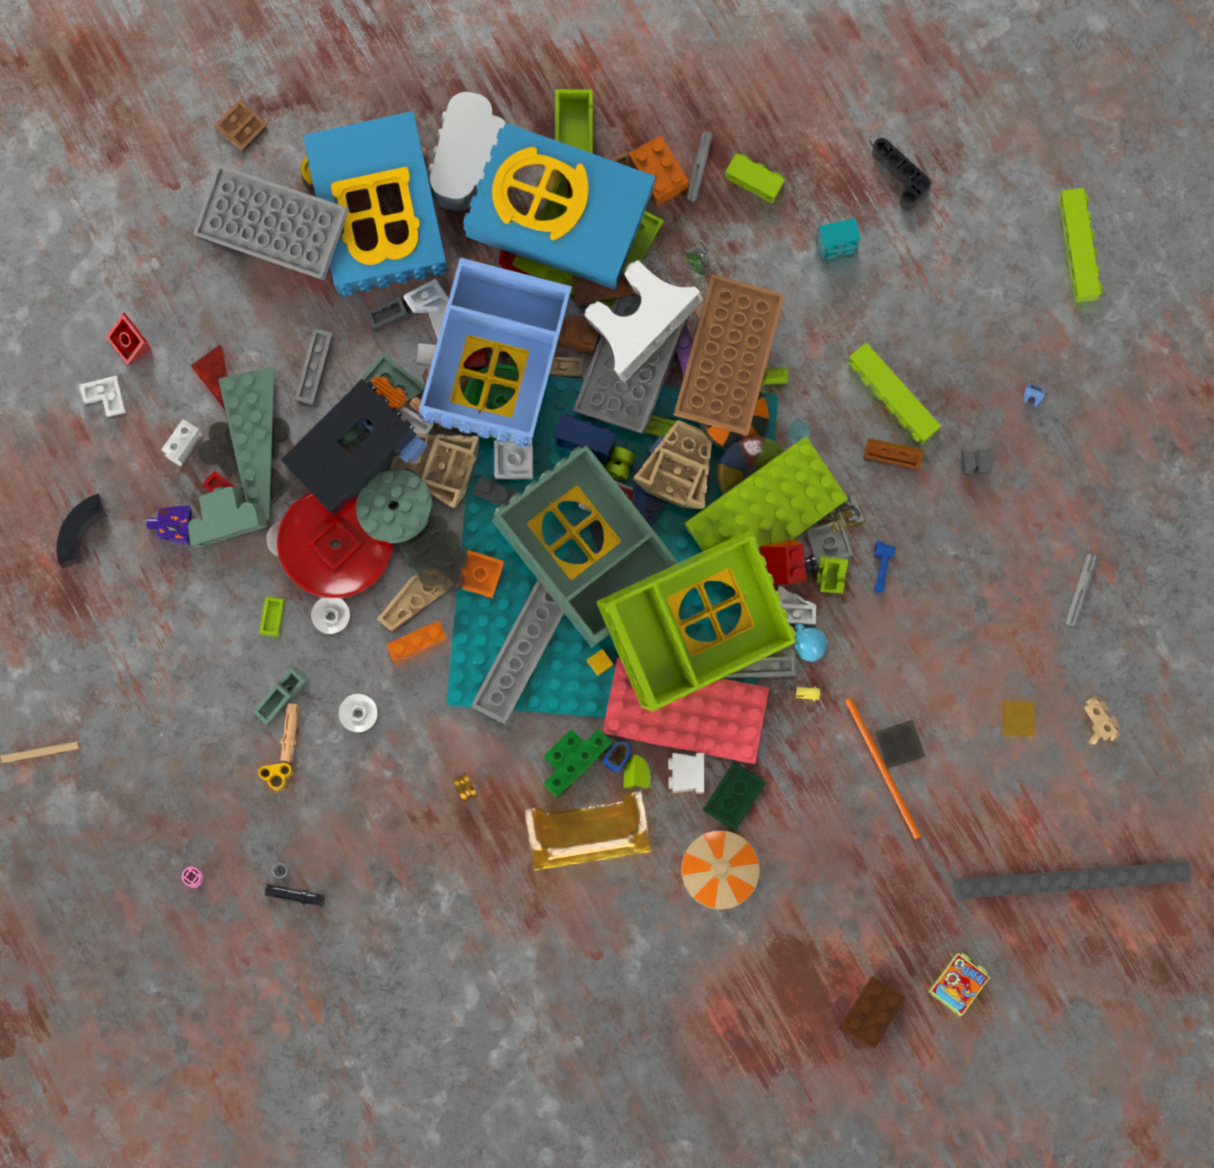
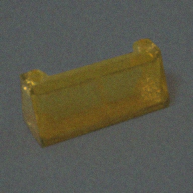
(588, 833)

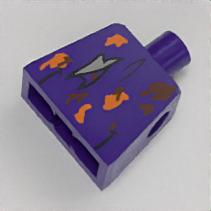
(172, 524)

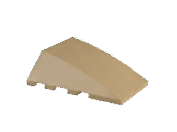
(444, 465)
(678, 467)

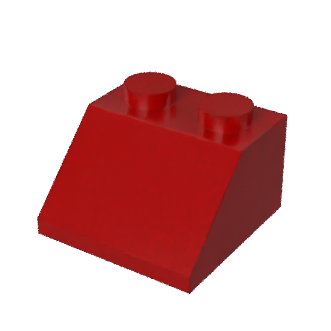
(785, 561)

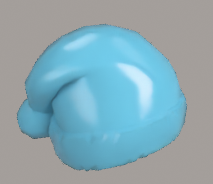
(809, 643)

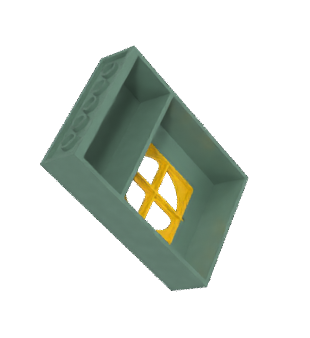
(629, 544)

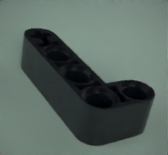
(898, 170)

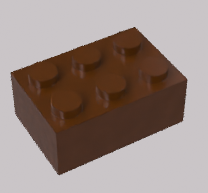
(872, 1012)

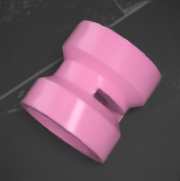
(195, 879)

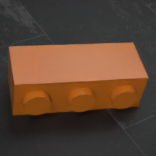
(417, 642)

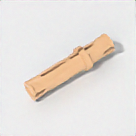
(288, 741)

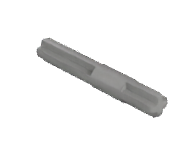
(699, 166)
(1081, 590)

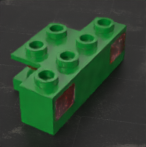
(572, 758)

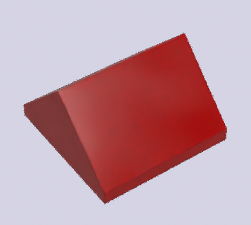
(127, 340)

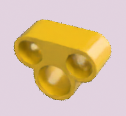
(275, 771)

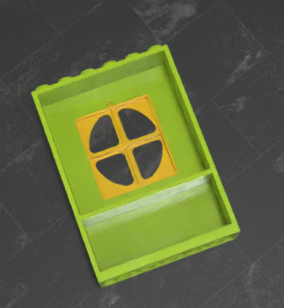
(653, 639)

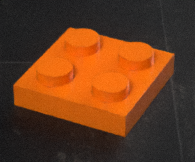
(482, 574)

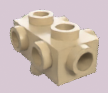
(1104, 725)

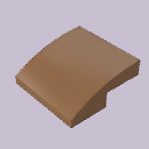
(240, 125)

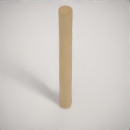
(40, 752)

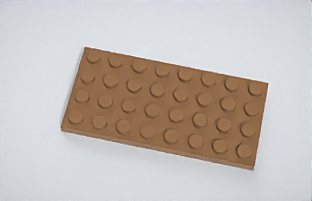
(729, 354)

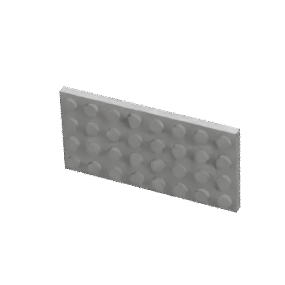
(271, 222)
(632, 402)

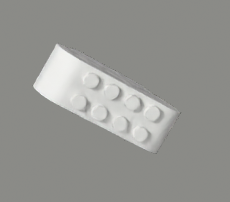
(462, 150)

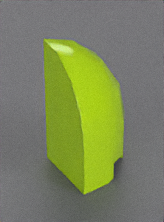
(636, 773)

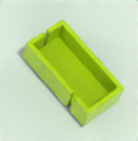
(574, 118)

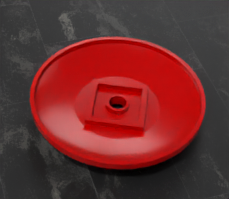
(314, 565)

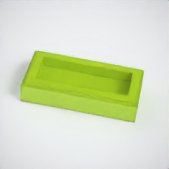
(272, 616)

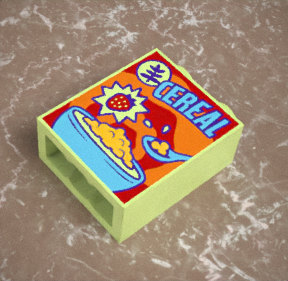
(959, 983)

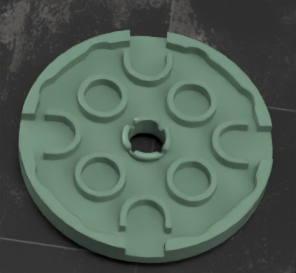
(398, 524)

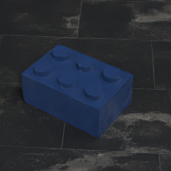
(573, 433)

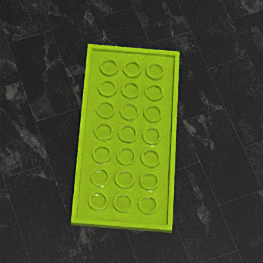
(772, 502)

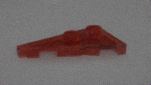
(210, 369)

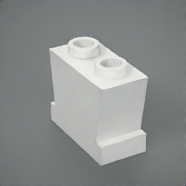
(182, 443)
(686, 773)

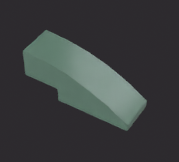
(281, 695)

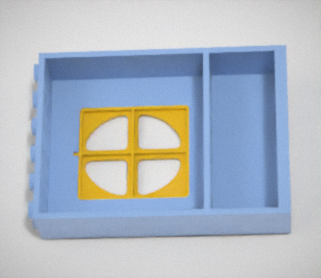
(508, 315)

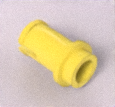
(808, 693)

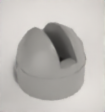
(283, 872)

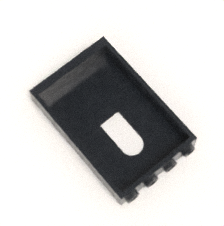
(328, 468)

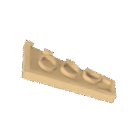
(408, 603)

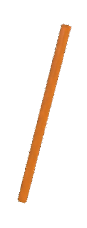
(883, 768)

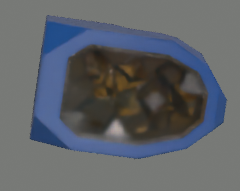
(617, 756)

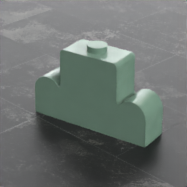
(224, 517)

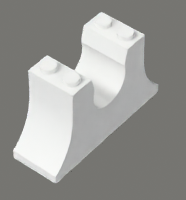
(642, 333)

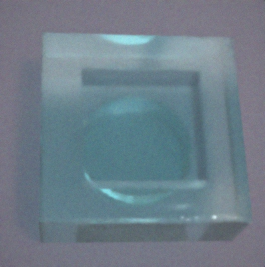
(798, 430)

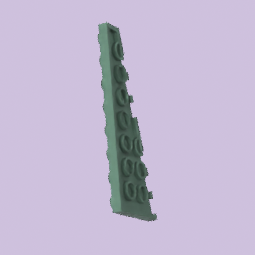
(250, 421)

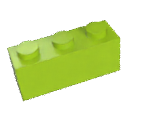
(754, 177)

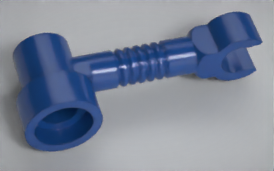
(883, 551)

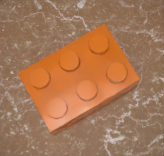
(658, 161)

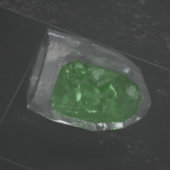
(698, 258)

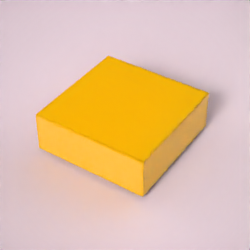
(600, 662)

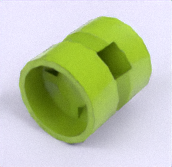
(623, 458)

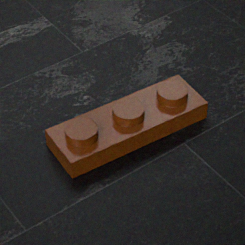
(893, 453)

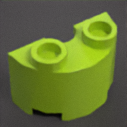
(832, 574)

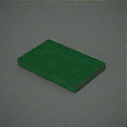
(734, 796)

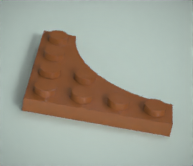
(589, 292)

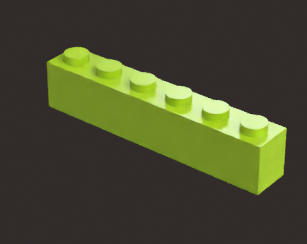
(1080, 245)
(893, 393)

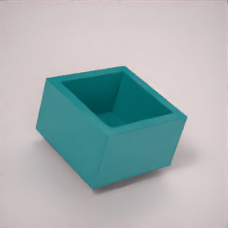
(838, 238)

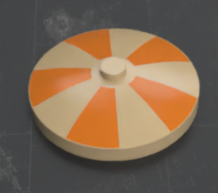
(720, 870)

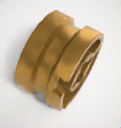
(464, 787)

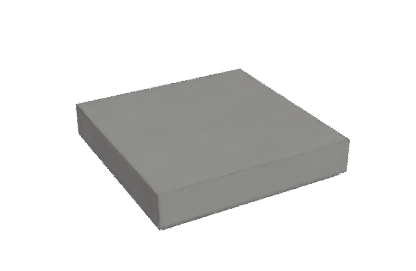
(828, 543)

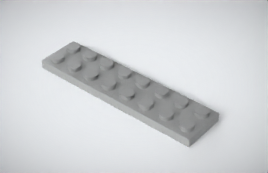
(519, 655)

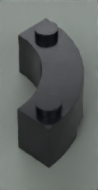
(74, 527)

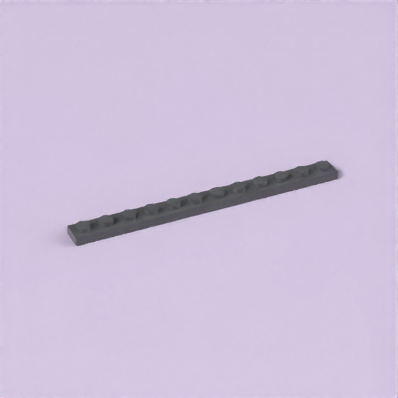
(1072, 880)

